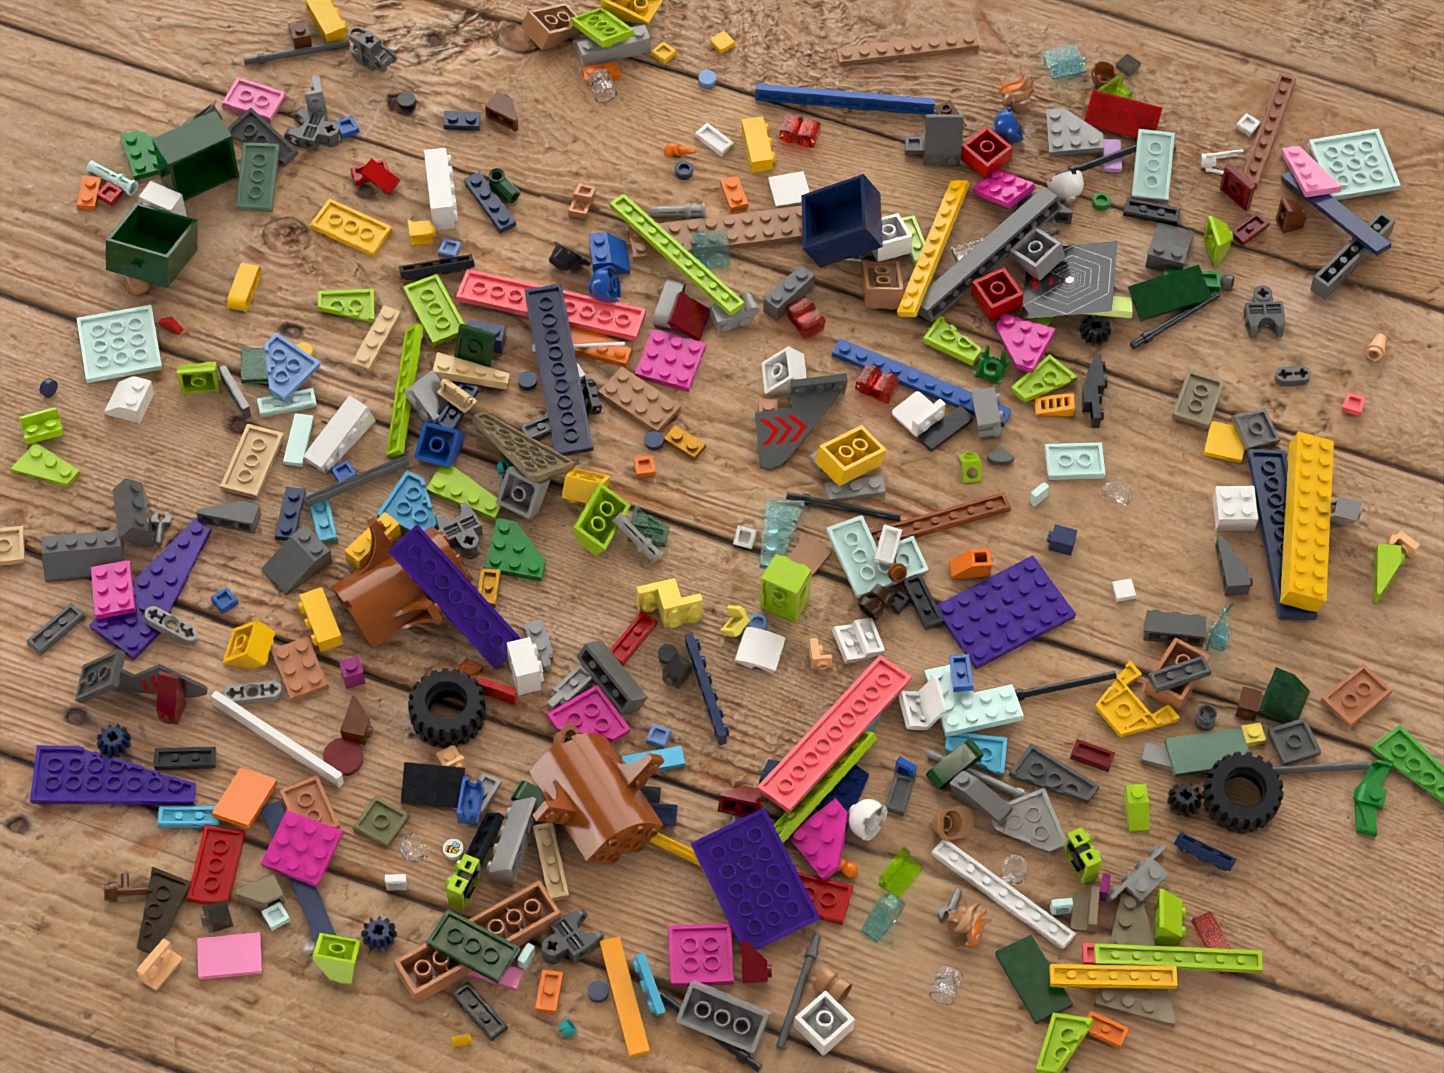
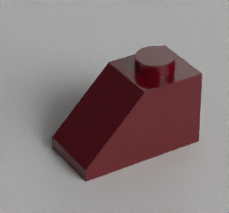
(740, 801)
(753, 965)

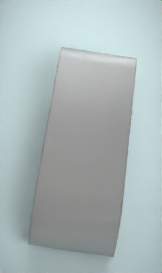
(666, 302)

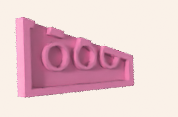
(1308, 173)

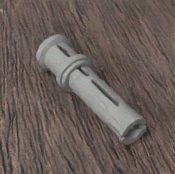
(681, 211)
(644, 545)

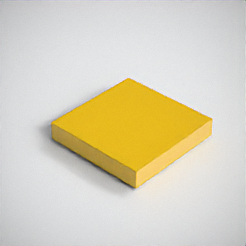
(1224, 443)

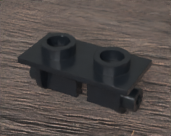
(589, 390)

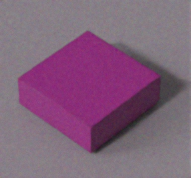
(1104, 886)

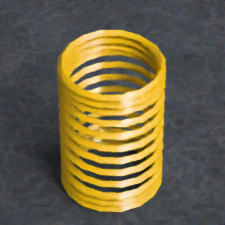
(461, 1040)

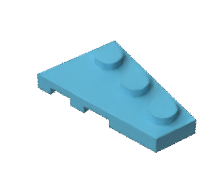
(992, 747)
(648, 984)

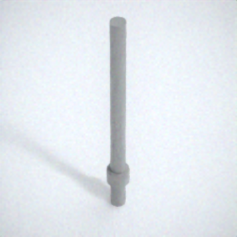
(1016, 792)

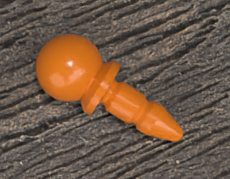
(672, 150)
(848, 869)

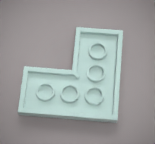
(857, 552)
(977, 710)

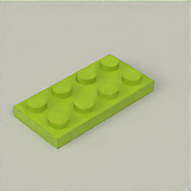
(603, 27)
(434, 309)

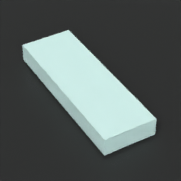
(297, 401)
(298, 440)

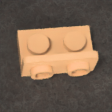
(158, 965)

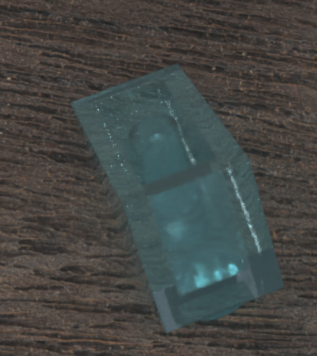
(882, 916)

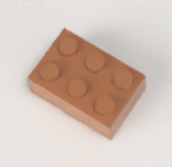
(1176, 653)

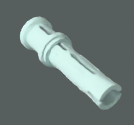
(118, 180)

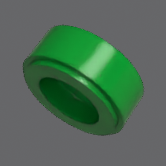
(1101, 201)

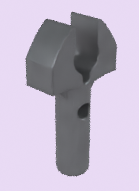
(858, 259)
(160, 526)
(951, 906)

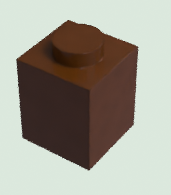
(1248, 703)

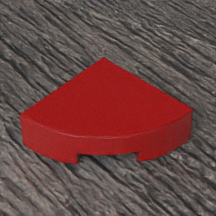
(171, 325)

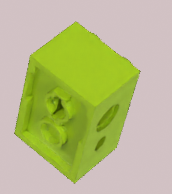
(785, 588)

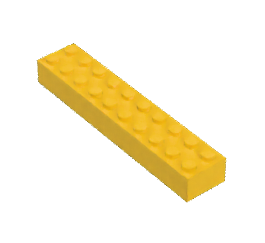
(1307, 522)

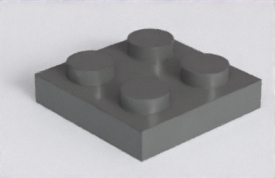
(1294, 742)

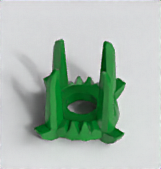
(986, 360)

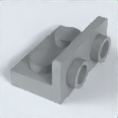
(315, 97)

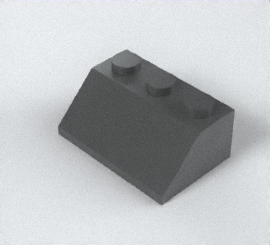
(133, 513)

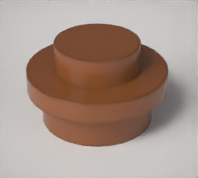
(897, 572)

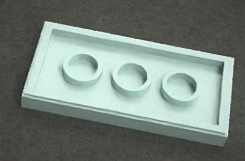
(1153, 165)

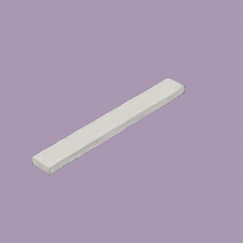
(277, 739)
(1003, 894)

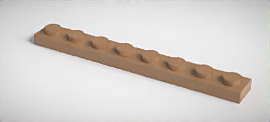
(907, 49)

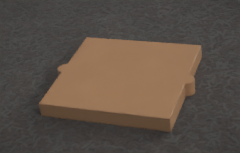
(810, 554)

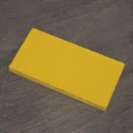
(351, 227)

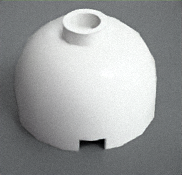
(1066, 185)
(865, 818)

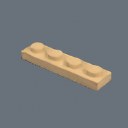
(376, 338)
(551, 861)

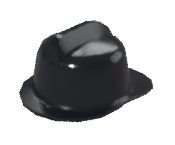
(566, 259)

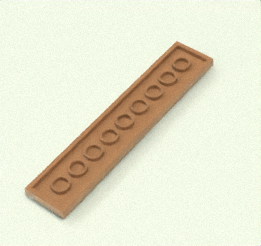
(742, 230)

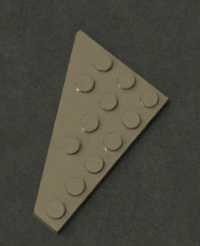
(528, 455)
(1153, 1005)

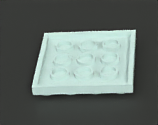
(1356, 163)
(119, 343)

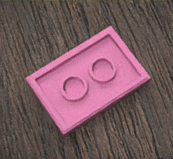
(249, 94)
(229, 955)

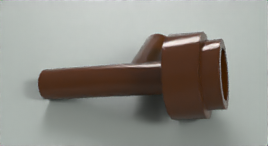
(111, 890)

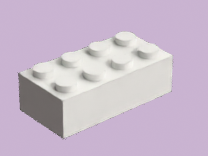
(441, 188)

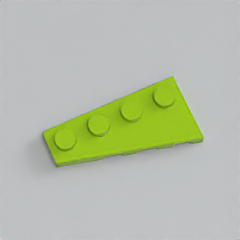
(457, 488)

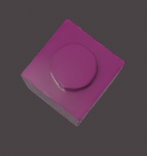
(352, 672)

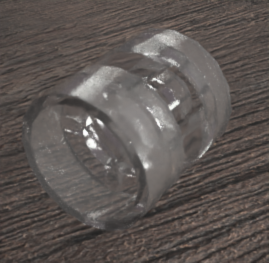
(602, 85)
(946, 984)

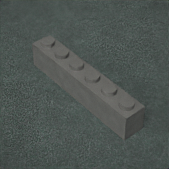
(1348, 259)

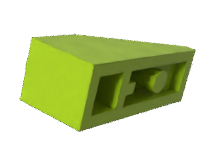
(1386, 565)

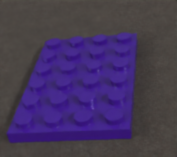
(1005, 612)
(755, 880)

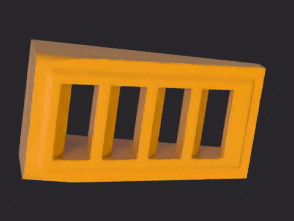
(1061, 399)

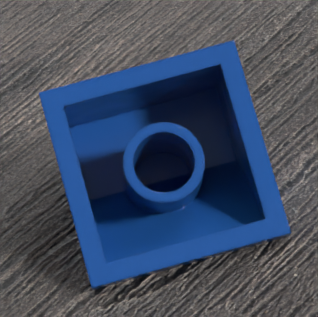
(608, 251)
(439, 444)

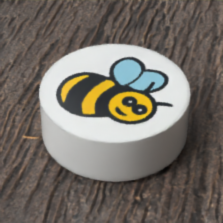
(453, 849)

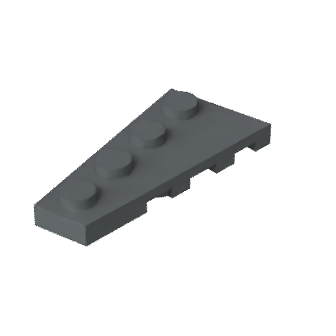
(254, 129)
(1049, 773)

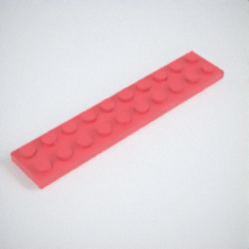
(582, 310)
(834, 734)

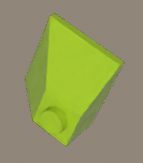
(1217, 239)
(337, 957)

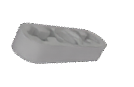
(180, 637)
(259, 698)

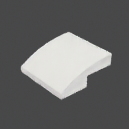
(858, 640)
(759, 649)

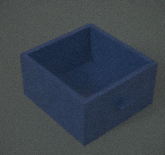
(841, 221)

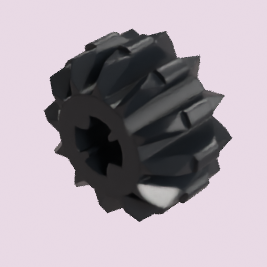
(1095, 330)
(1184, 798)

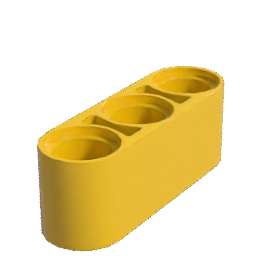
(243, 287)

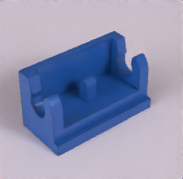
(470, 802)

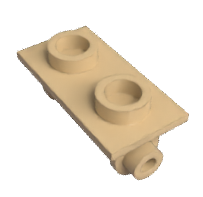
(456, 395)

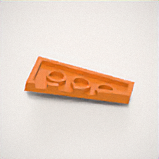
(611, 354)

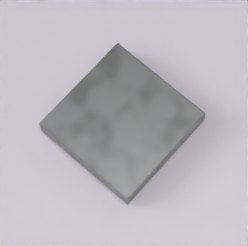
(1255, 429)

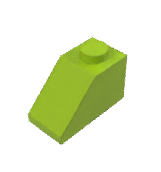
(1136, 807)

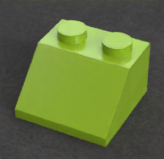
(198, 377)
(1168, 919)

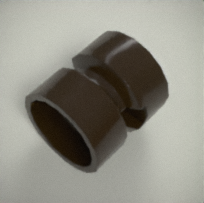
(878, 600)

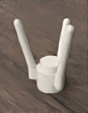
(1209, 159)

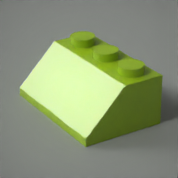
(595, 525)

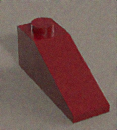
(169, 698)

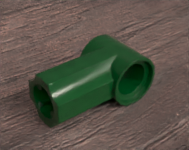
(503, 186)

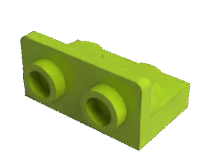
(41, 425)

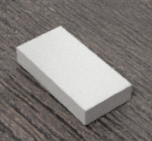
(714, 139)
(887, 545)

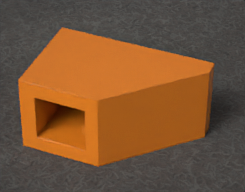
(971, 564)

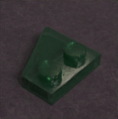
(649, 527)

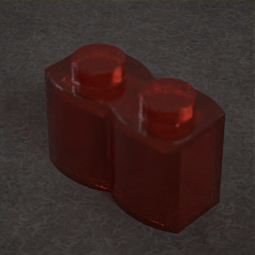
(800, 131)
(805, 317)
(877, 383)

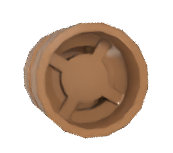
(835, 986)

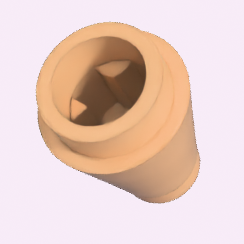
(1376, 348)

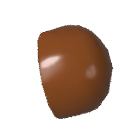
(1102, 73)

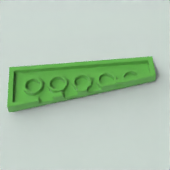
(1412, 761)

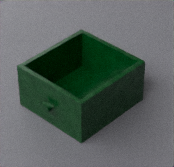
(196, 156)
(151, 245)

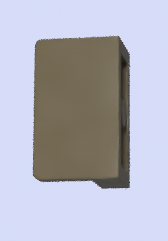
(1085, 910)

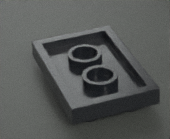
(432, 784)

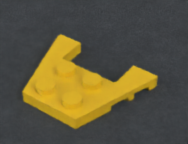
(1126, 712)

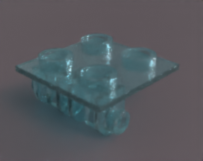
(1064, 61)
(711, 248)
(1220, 631)

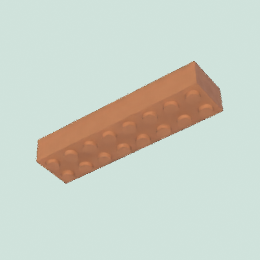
(514, 919)

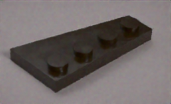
(161, 906)

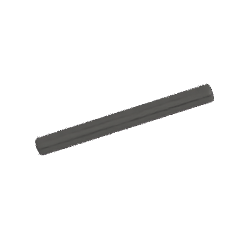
(356, 481)

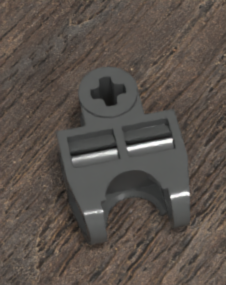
(370, 50)
(313, 130)
(1264, 313)
(462, 531)
(568, 939)

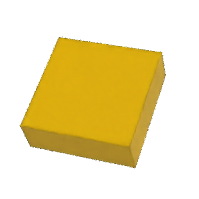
(722, 42)
(663, 53)

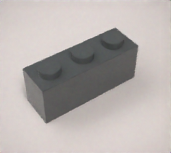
(792, 288)
(1166, 626)

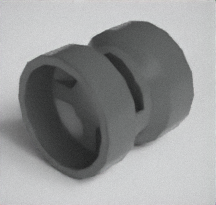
(1206, 717)

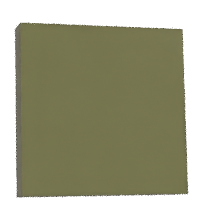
(381, 822)

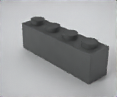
(612, 677)

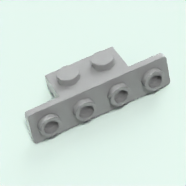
(1143, 880)

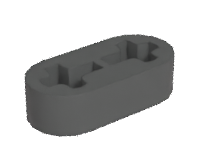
(1292, 376)

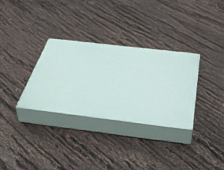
(1074, 461)

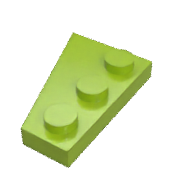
(349, 303)
(948, 340)
(1047, 377)
(45, 465)
(1061, 1041)

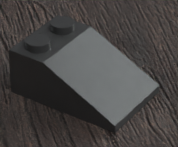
(942, 139)
(1169, 248)
(297, 560)

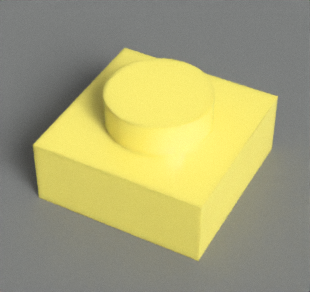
(1253, 734)

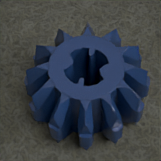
(114, 741)
(371, 935)

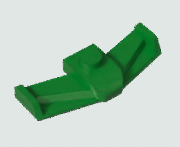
(1370, 796)

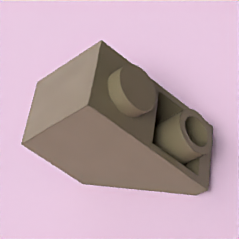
(261, 893)

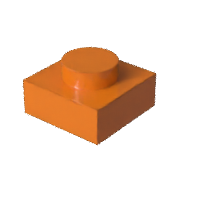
(644, 466)

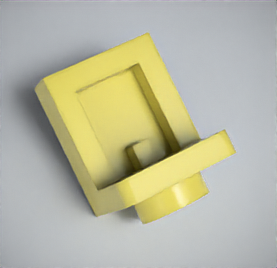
(736, 623)

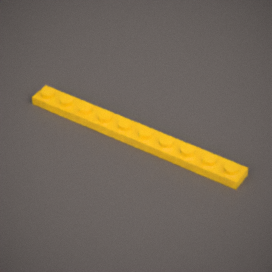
(933, 248)

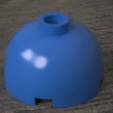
(1007, 126)
(605, 285)

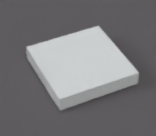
(788, 189)

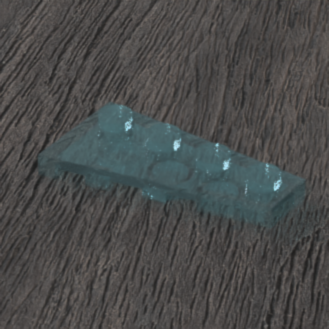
(779, 527)

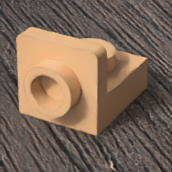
(1408, 545)
(817, 659)
(451, 757)

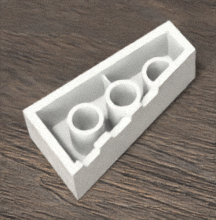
(339, 434)

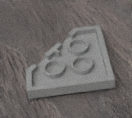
(1071, 134)
(1033, 822)

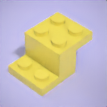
(667, 599)

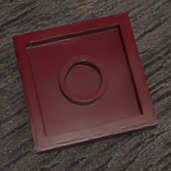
(1237, 187)
(688, 316)

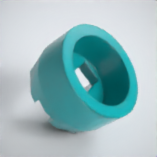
(500, 469)
(568, 1028)

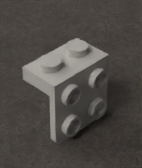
(424, 396)

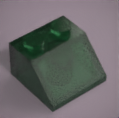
(1284, 696)

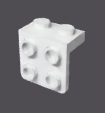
(918, 413)
(922, 707)

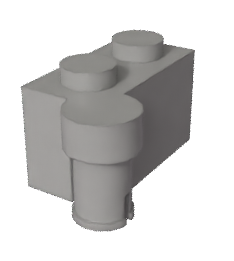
(743, 317)
(987, 413)
(1344, 511)

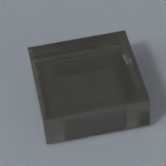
(1128, 65)

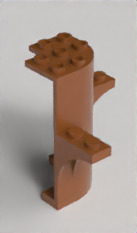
(384, 595)
(597, 796)

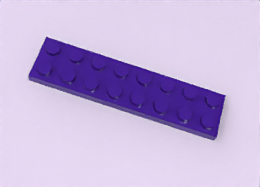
(454, 595)

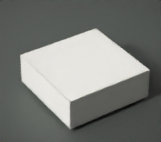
(1248, 125)
(1123, 590)
(396, 882)

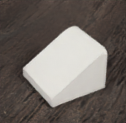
(745, 537)

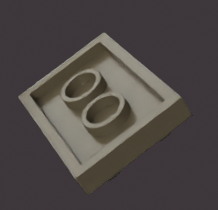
(1198, 399)

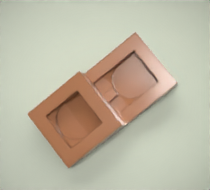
(582, 201)

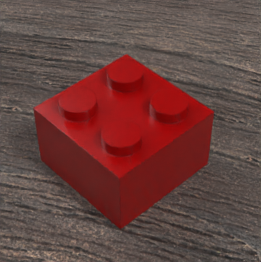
(986, 152)
(997, 294)

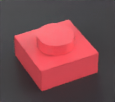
(1353, 404)
(1088, 953)

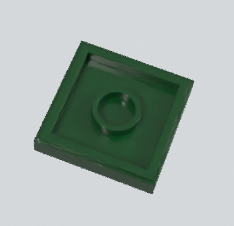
(475, 345)

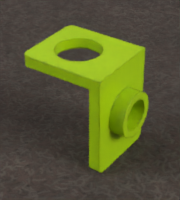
(968, 461)

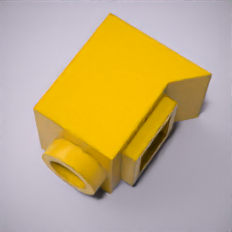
(421, 233)

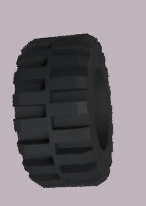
(444, 685)
(1254, 770)

